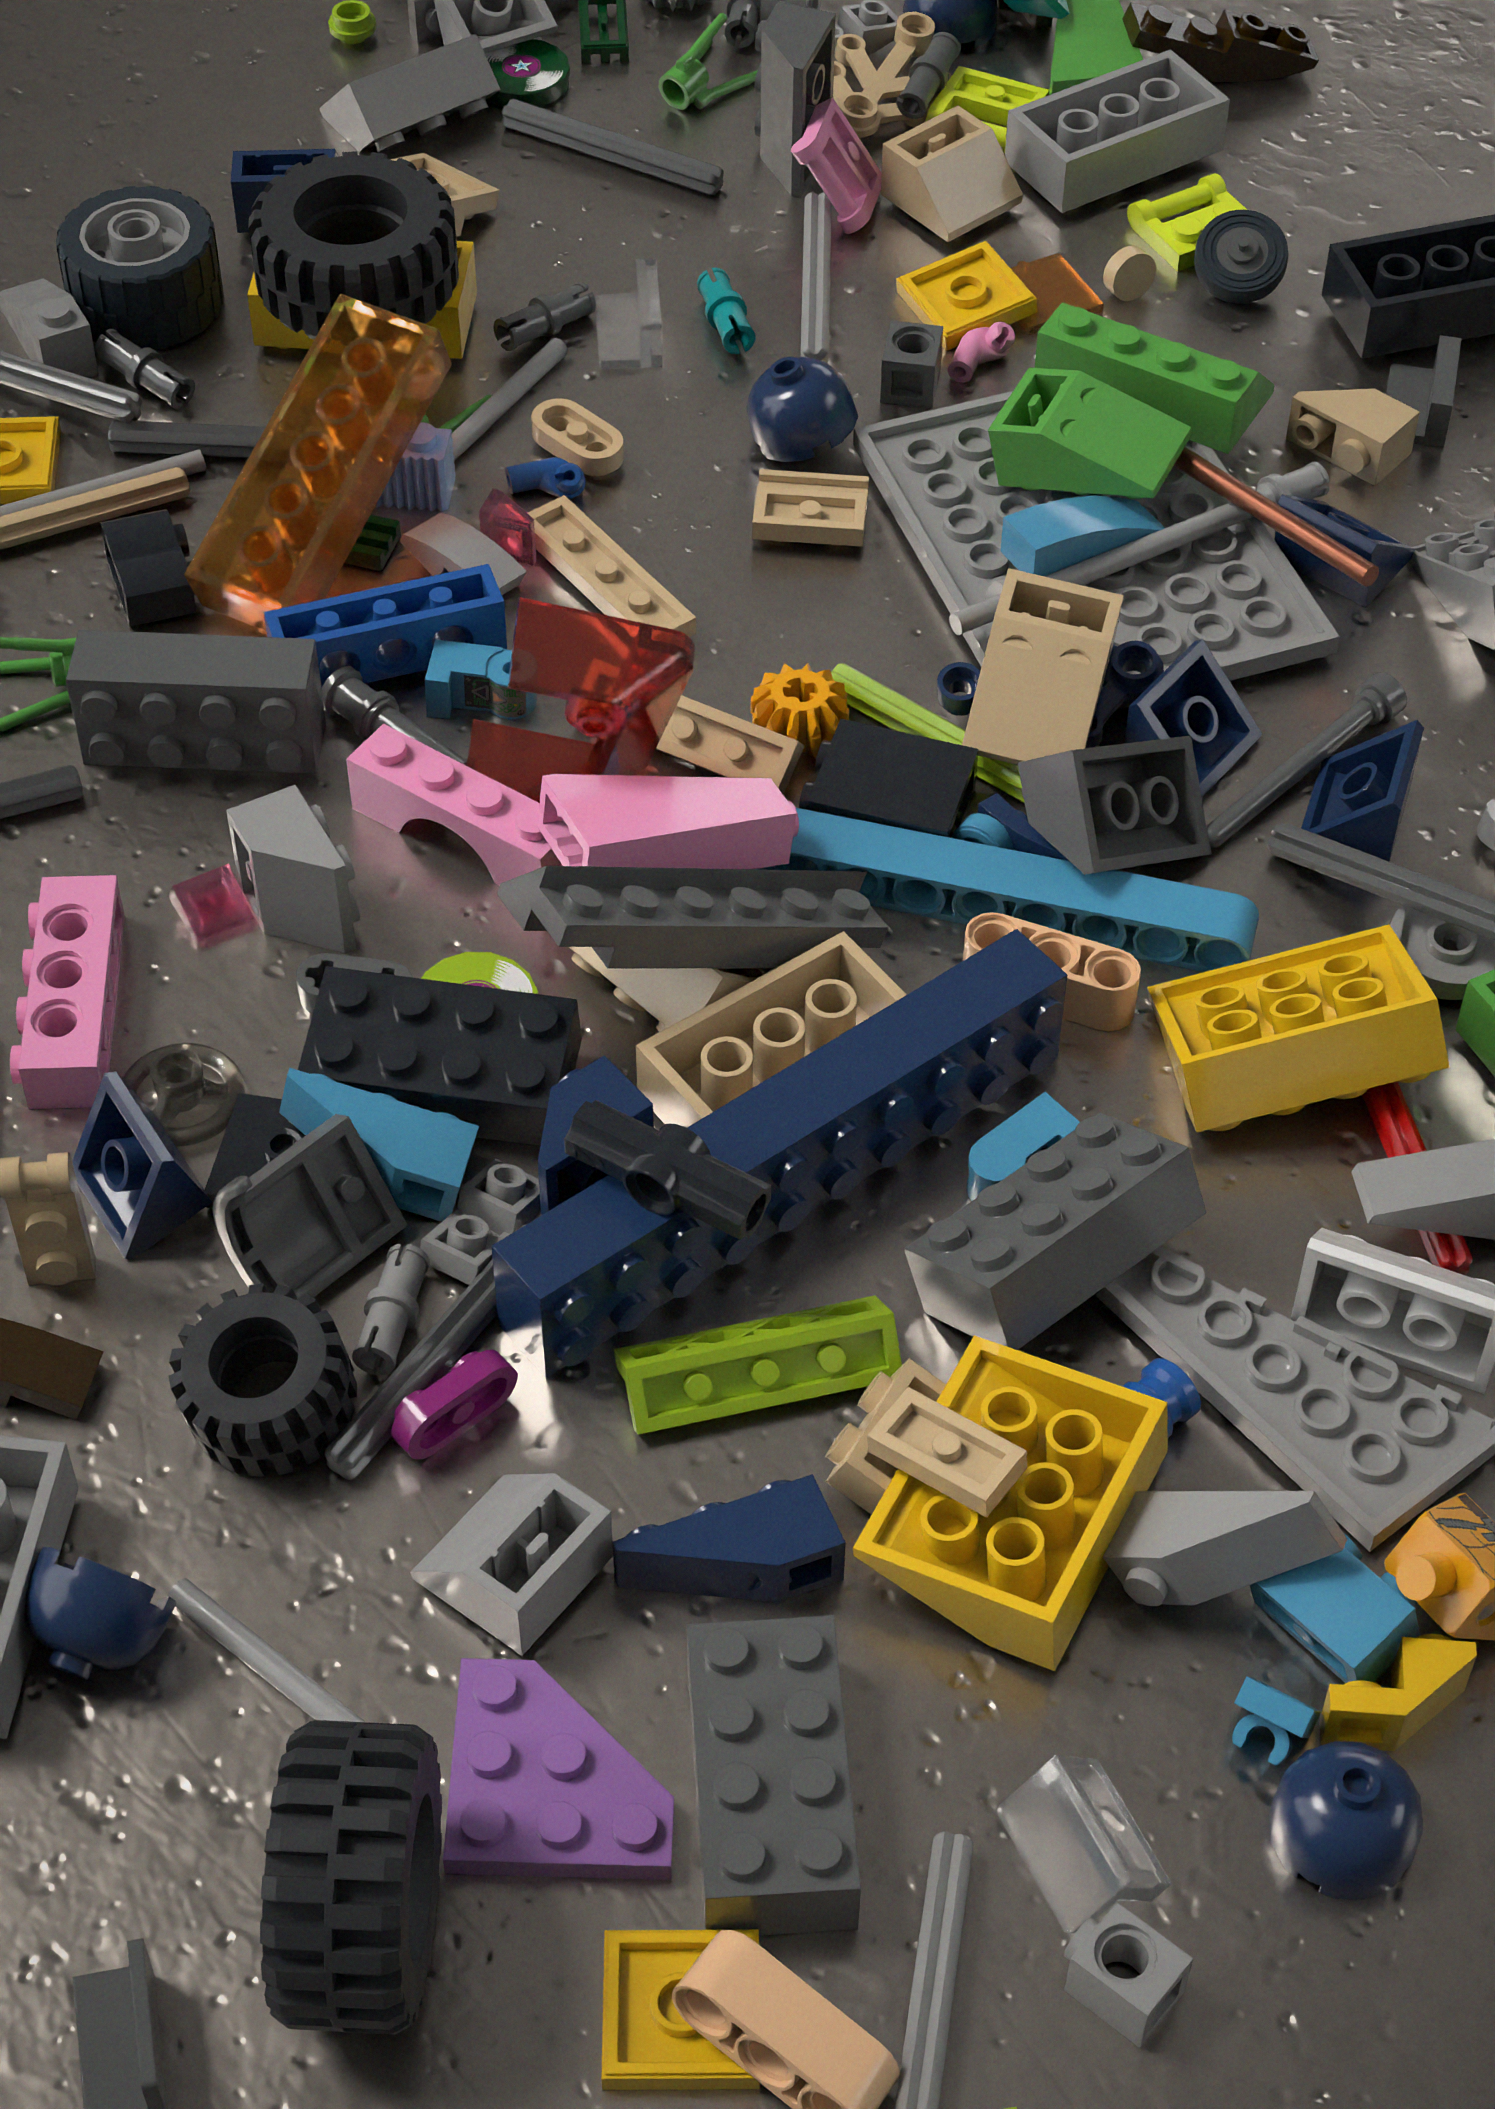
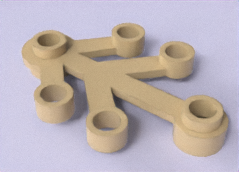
(862, 108)

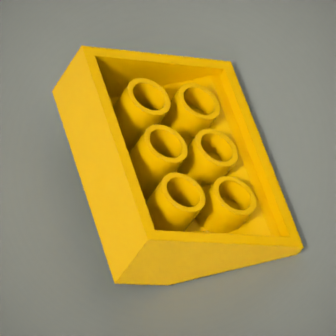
(1299, 1028)
(1039, 1554)

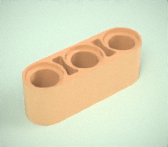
(1099, 978)
(782, 2029)

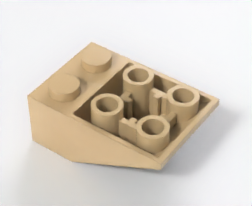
(1042, 668)

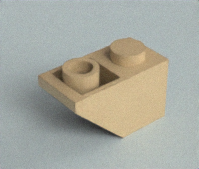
(1354, 429)

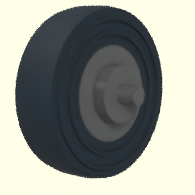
(1241, 256)

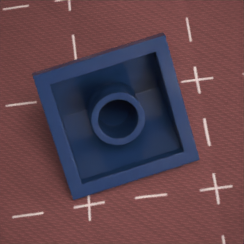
(1368, 542)
(1200, 703)
(1365, 791)
(133, 1170)

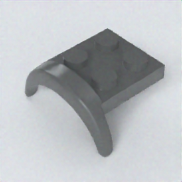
(307, 1212)

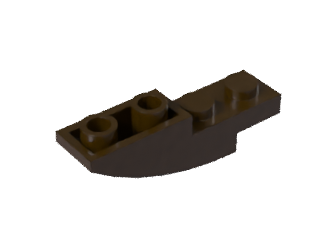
(1231, 51)

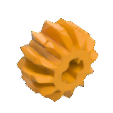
(800, 705)

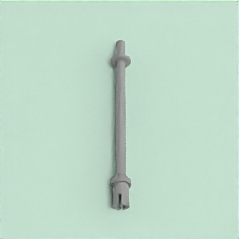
(1296, 483)

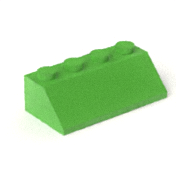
(1187, 384)

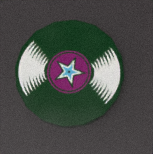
(529, 73)

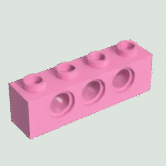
(70, 991)

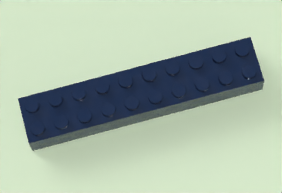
(805, 1131)

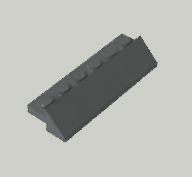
(693, 913)

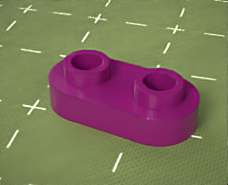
(453, 1404)

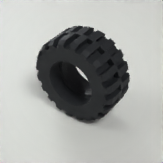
(353, 231)
(351, 1877)

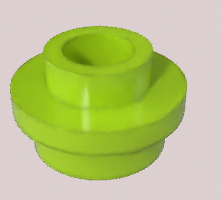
(352, 21)

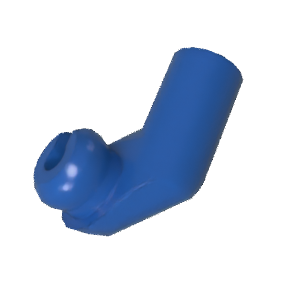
(549, 475)

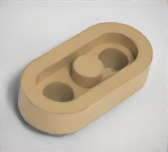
(577, 436)

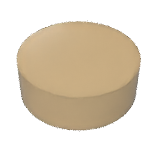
(1129, 273)

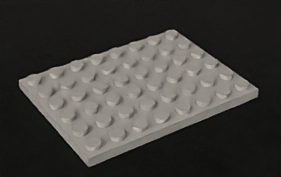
(1221, 588)

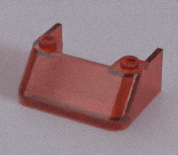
(617, 689)

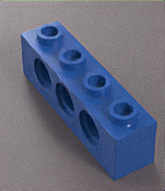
(396, 625)

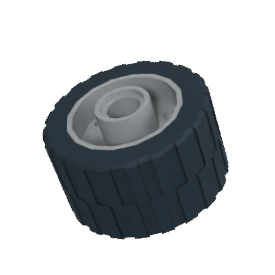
(142, 265)

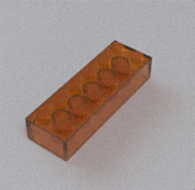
(320, 463)

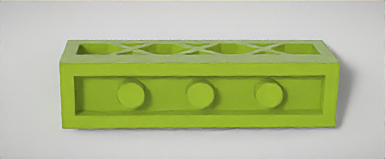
(758, 1363)

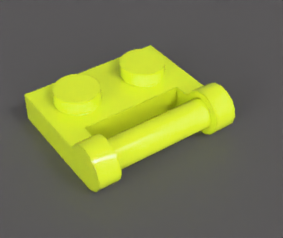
(985, 97)
(1178, 237)

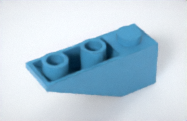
(414, 1149)

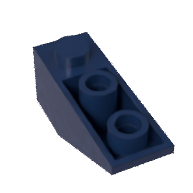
(740, 1549)

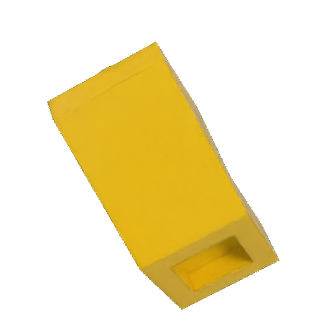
(1424, 1681)

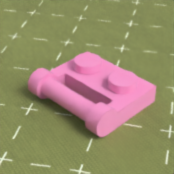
(840, 165)

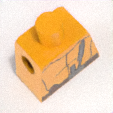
(1450, 1567)

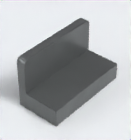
(1429, 391)
(120, 2036)

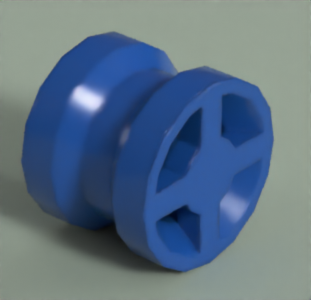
(1171, 1384)

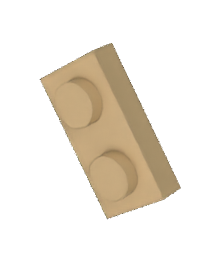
(947, 1451)

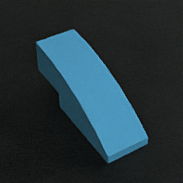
(1072, 531)

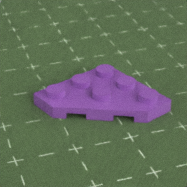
(546, 1785)

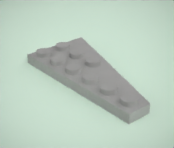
(1307, 1396)

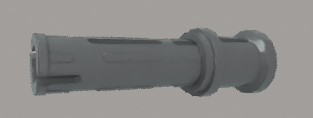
(368, 709)

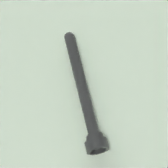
(1375, 702)

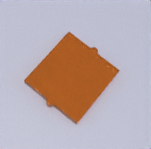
(1052, 283)

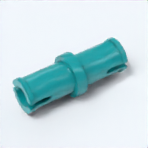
(726, 311)

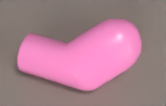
(980, 347)

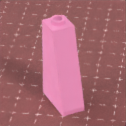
(666, 821)

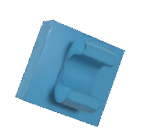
(1275, 1711)

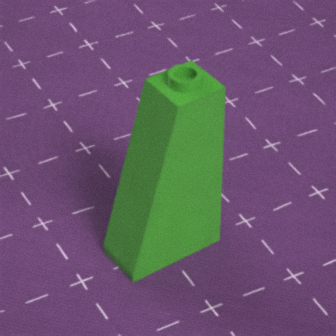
(1090, 43)

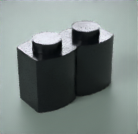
(149, 566)

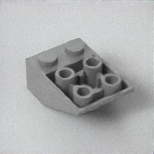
(1462, 577)

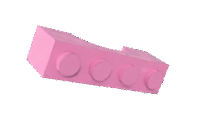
(406, 780)

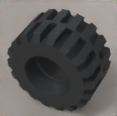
(239, 1338)

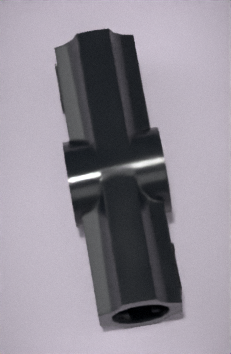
(667, 1169)

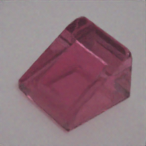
(508, 527)
(210, 903)

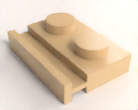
(810, 507)

